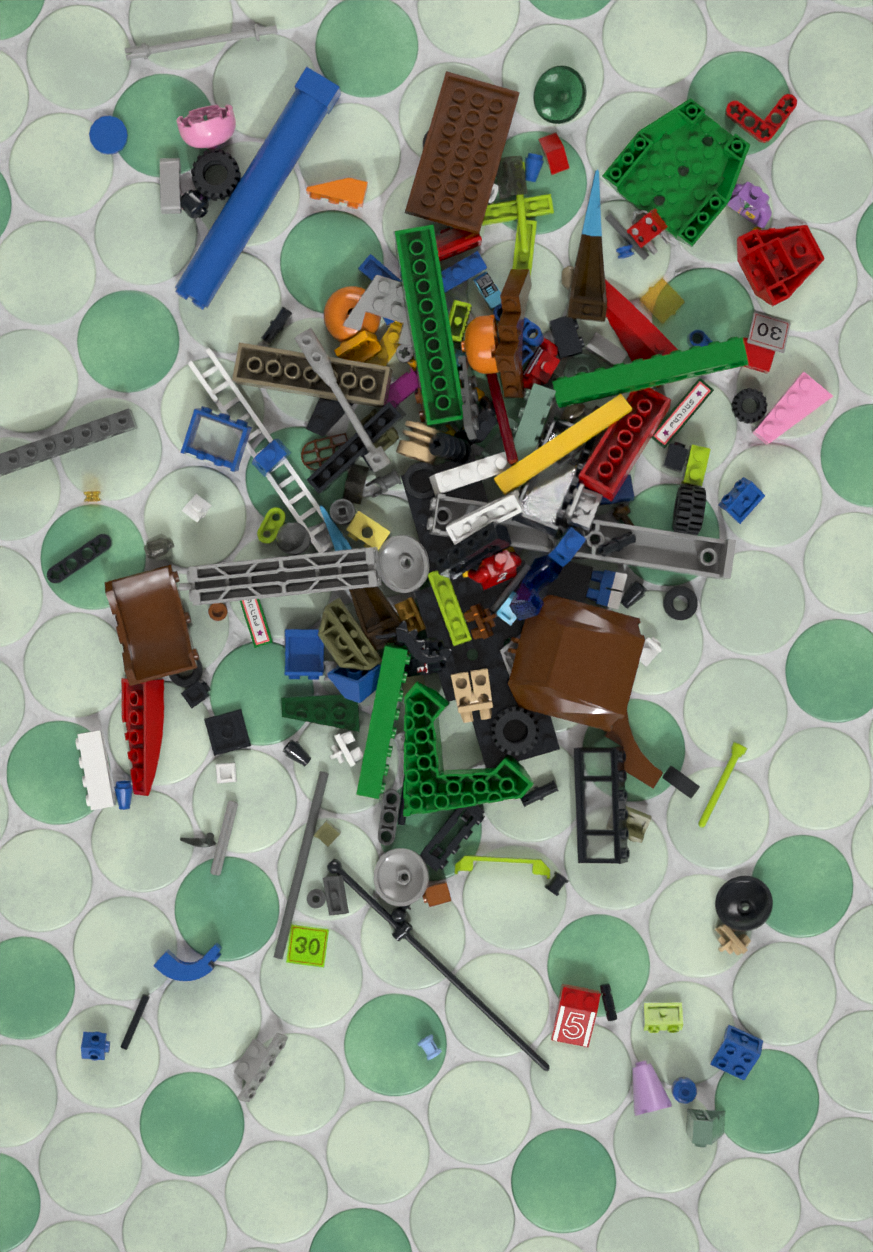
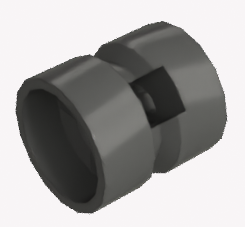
(342, 512)

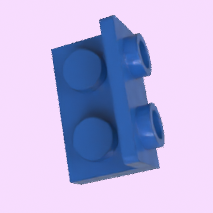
(741, 499)

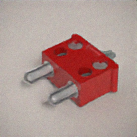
(647, 229)

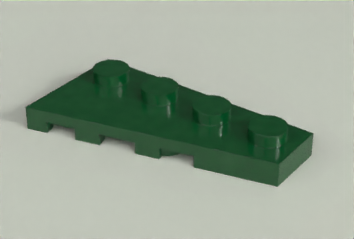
(323, 710)

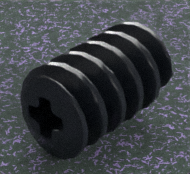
(450, 447)

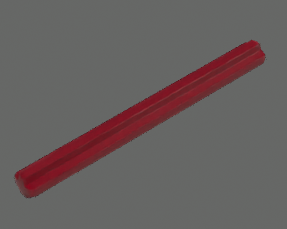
(502, 418)

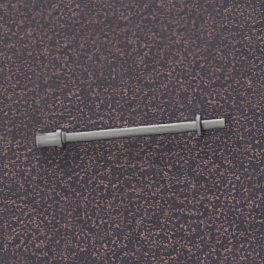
(146, 50)

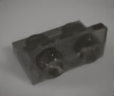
(511, 177)

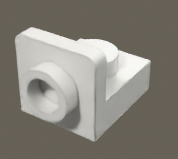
(650, 650)

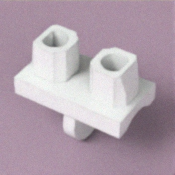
(351, 756)

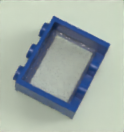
(216, 438)

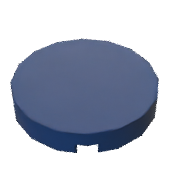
(108, 135)

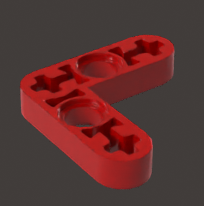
(767, 122)

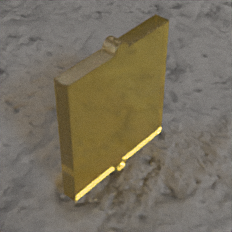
(662, 300)

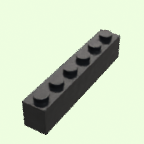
(354, 448)

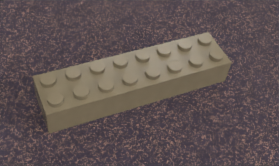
(292, 373)

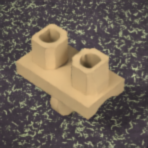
(731, 942)

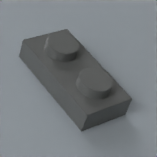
(335, 895)

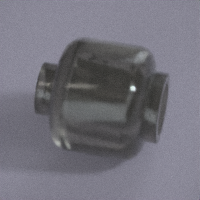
(159, 547)

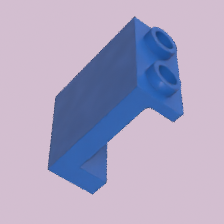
(303, 654)

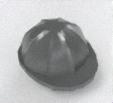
(293, 538)

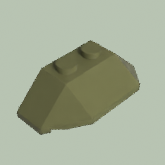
(346, 639)

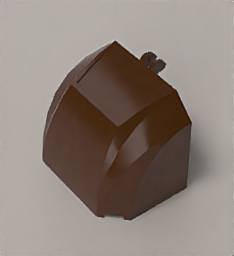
(576, 662)

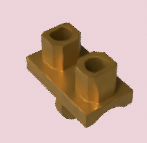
(409, 613)

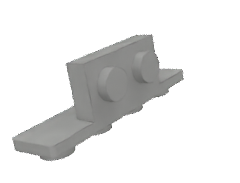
(256, 1064)

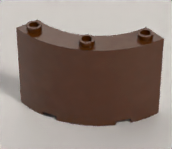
(152, 624)

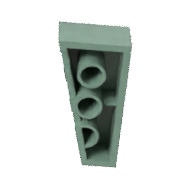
(532, 420)

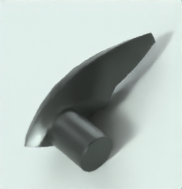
(200, 842)

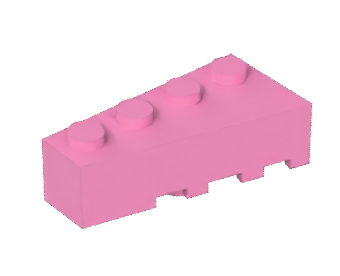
(795, 404)

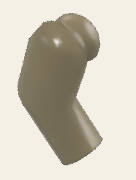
(566, 276)

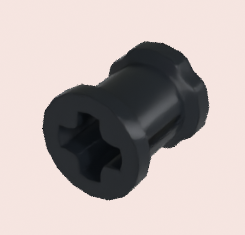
(556, 883)

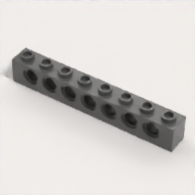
(66, 441)

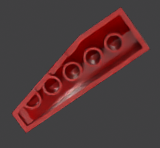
(633, 329)
(144, 723)

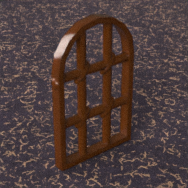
(317, 450)

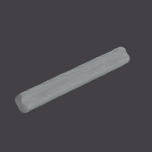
(224, 838)

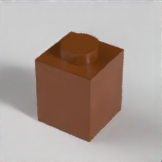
(437, 894)

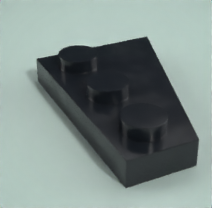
(325, 416)

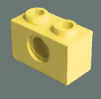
(360, 522)

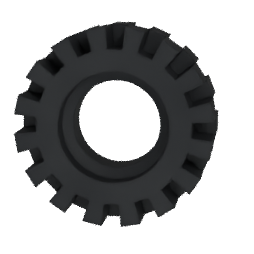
(757, 397)

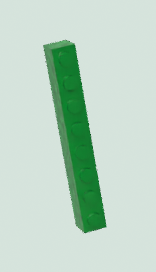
(382, 721)

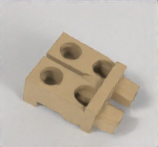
(475, 699)

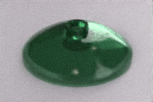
(550, 94)

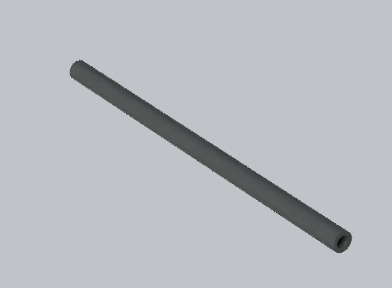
(301, 865)

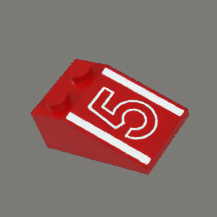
(575, 1015)

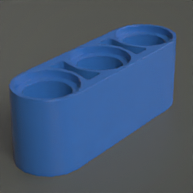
(528, 329)

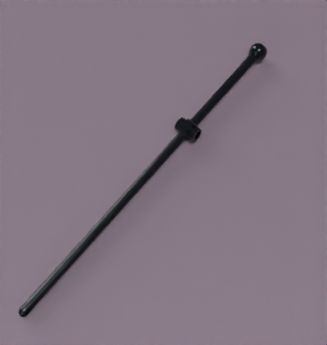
(402, 931)

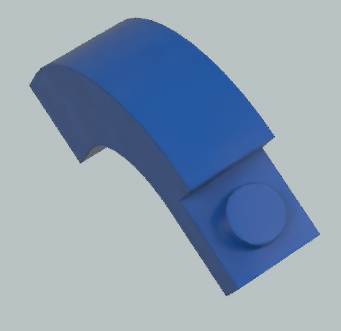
(187, 971)

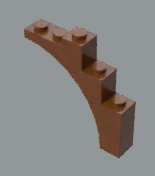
(510, 329)
(636, 762)

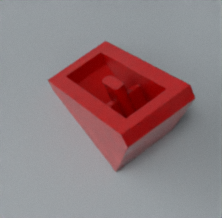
(554, 153)

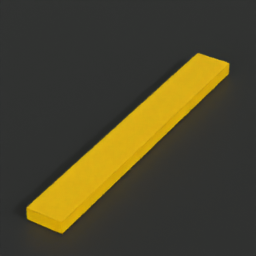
(562, 444)

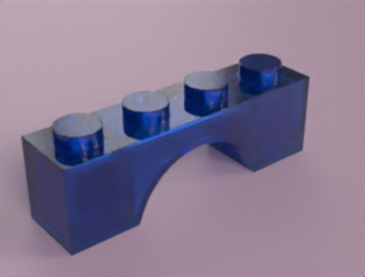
(526, 600)

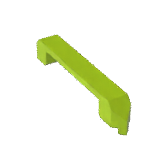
(538, 865)

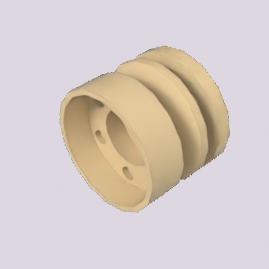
(418, 444)

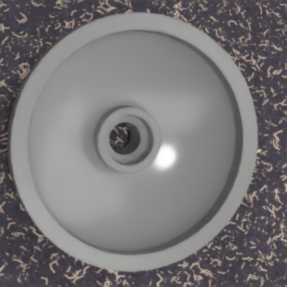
(394, 564)
(390, 877)

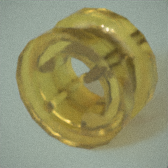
(92, 496)

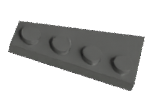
(469, 397)

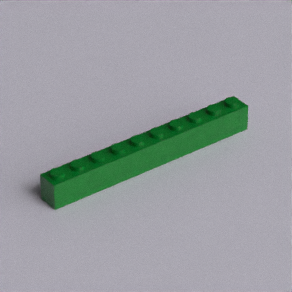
(651, 372)

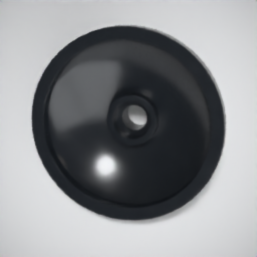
(744, 892)

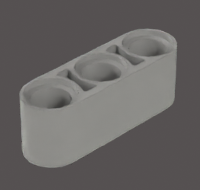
(170, 185)

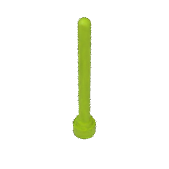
(522, 222)
(737, 751)

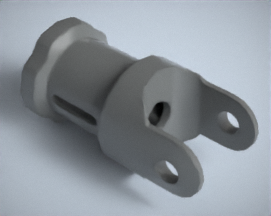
(385, 482)

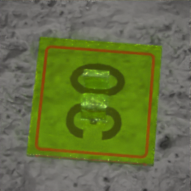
(307, 945)

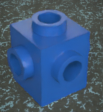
(94, 1045)

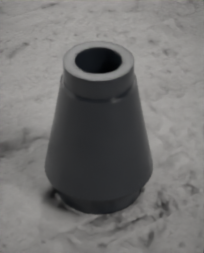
(633, 594)
(296, 752)

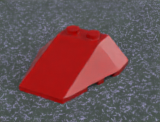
(778, 260)

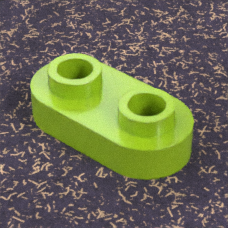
(269, 524)

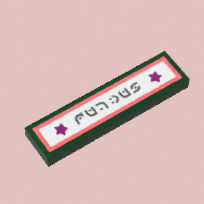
(682, 413)

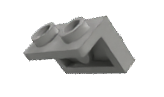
(583, 508)

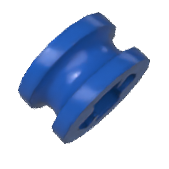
(625, 252)

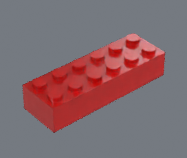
(624, 443)

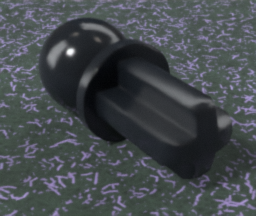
(399, 914)

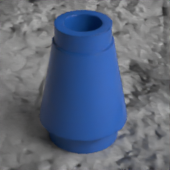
(533, 165)
(123, 794)

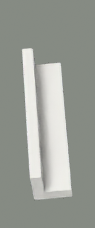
(495, 511)

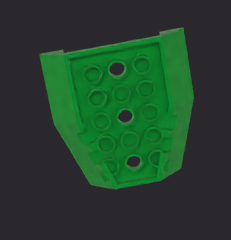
(652, 162)

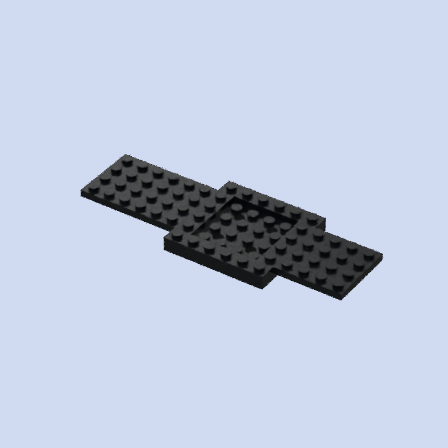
(489, 655)

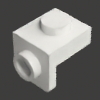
(196, 508)

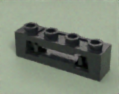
(472, 550)
(432, 858)

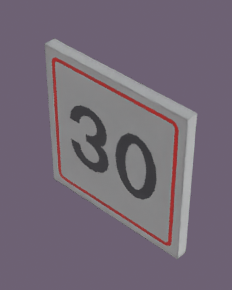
(768, 332)

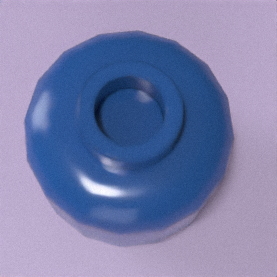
(684, 1090)

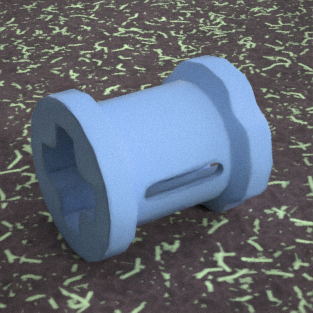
(429, 1047)

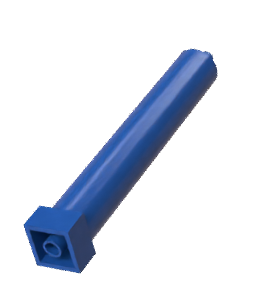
(258, 188)

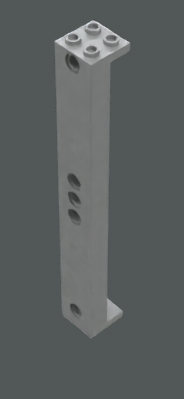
(652, 548)

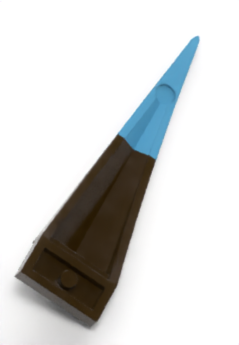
(587, 289)
(371, 605)

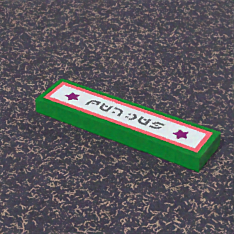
(256, 622)

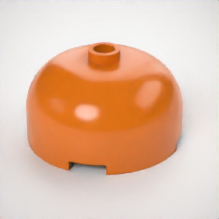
(337, 311)
(481, 344)

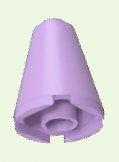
(648, 1090)

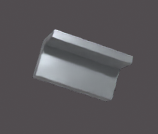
(606, 350)

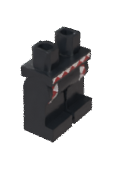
(417, 668)

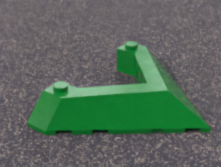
(432, 788)

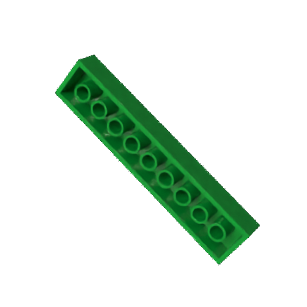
(429, 324)

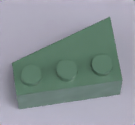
(704, 1126)

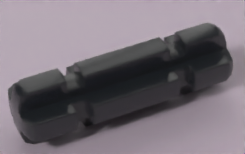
(608, 1002)

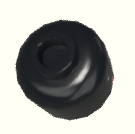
(194, 204)

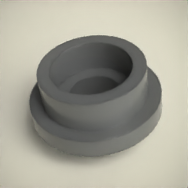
(318, 892)

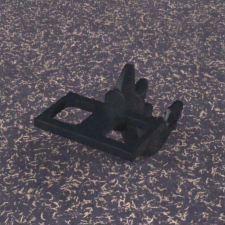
(414, 646)

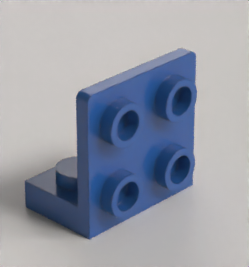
(737, 1052)

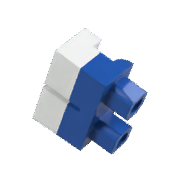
(604, 596)

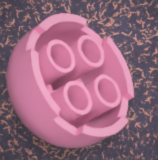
(207, 133)

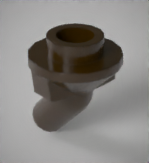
(621, 512)

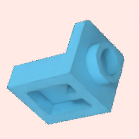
(505, 611)

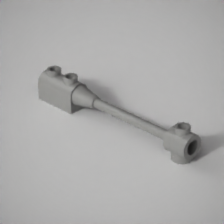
(322, 366)

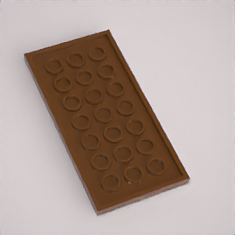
(462, 152)

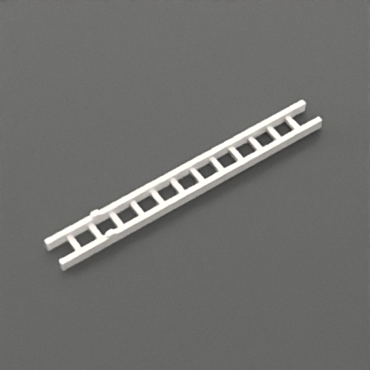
(261, 429)

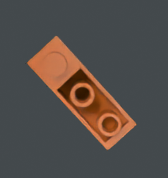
(344, 190)

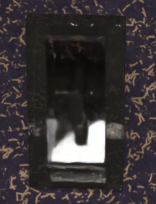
(355, 483)

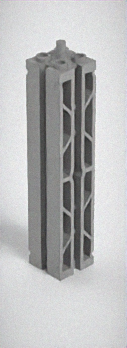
(283, 576)

